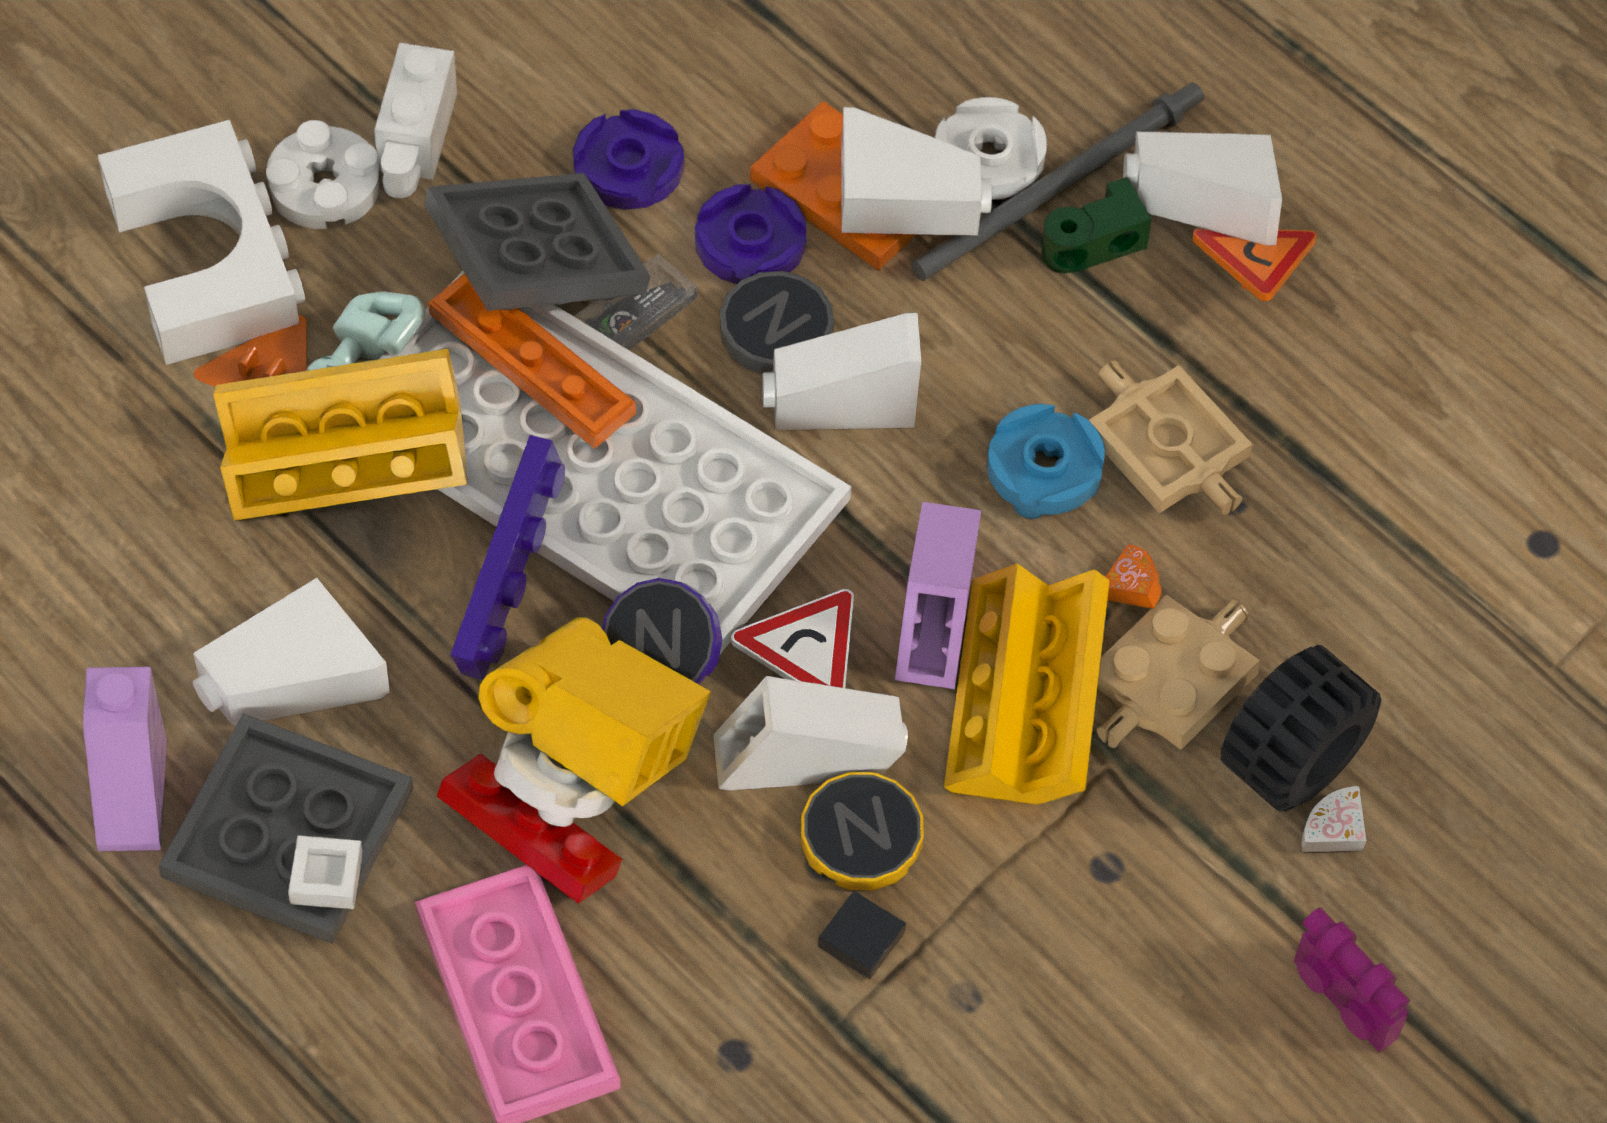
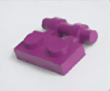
(1357, 986)

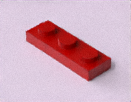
(560, 854)

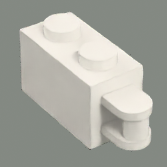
(414, 116)

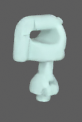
(367, 332)

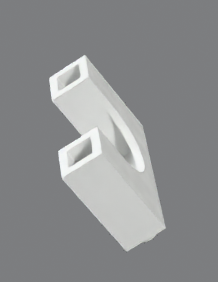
(210, 177)

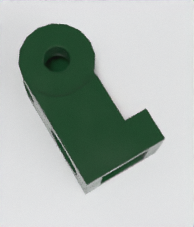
(1096, 231)

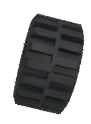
(1300, 728)

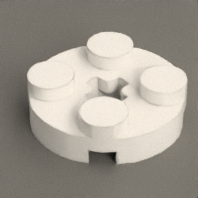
(998, 122)
(319, 149)
(546, 784)

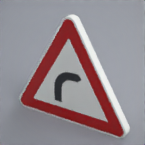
(805, 641)

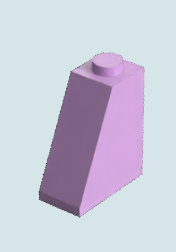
(937, 595)
(125, 757)

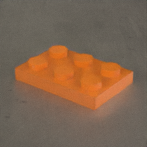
(808, 171)

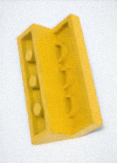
(341, 434)
(1027, 686)

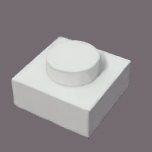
(325, 872)

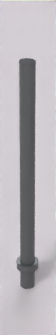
(1166, 110)

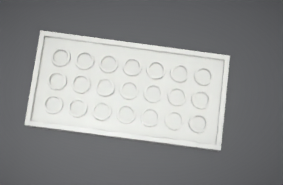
(664, 497)

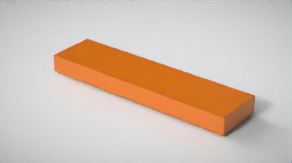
(535, 363)

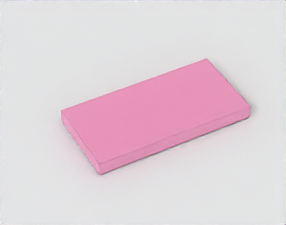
(517, 996)

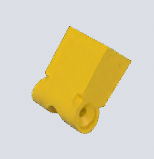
(597, 708)

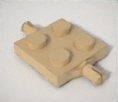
(1170, 438)
(1174, 672)

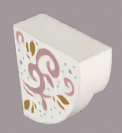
(1336, 823)

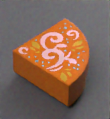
(1134, 579)

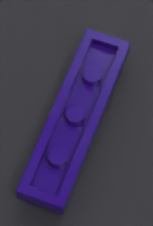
(502, 578)

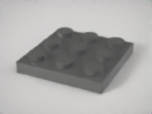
(536, 241)
(257, 802)

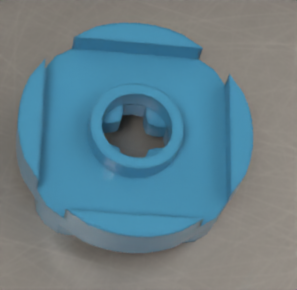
(1041, 489)

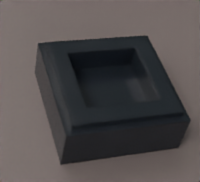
(861, 934)

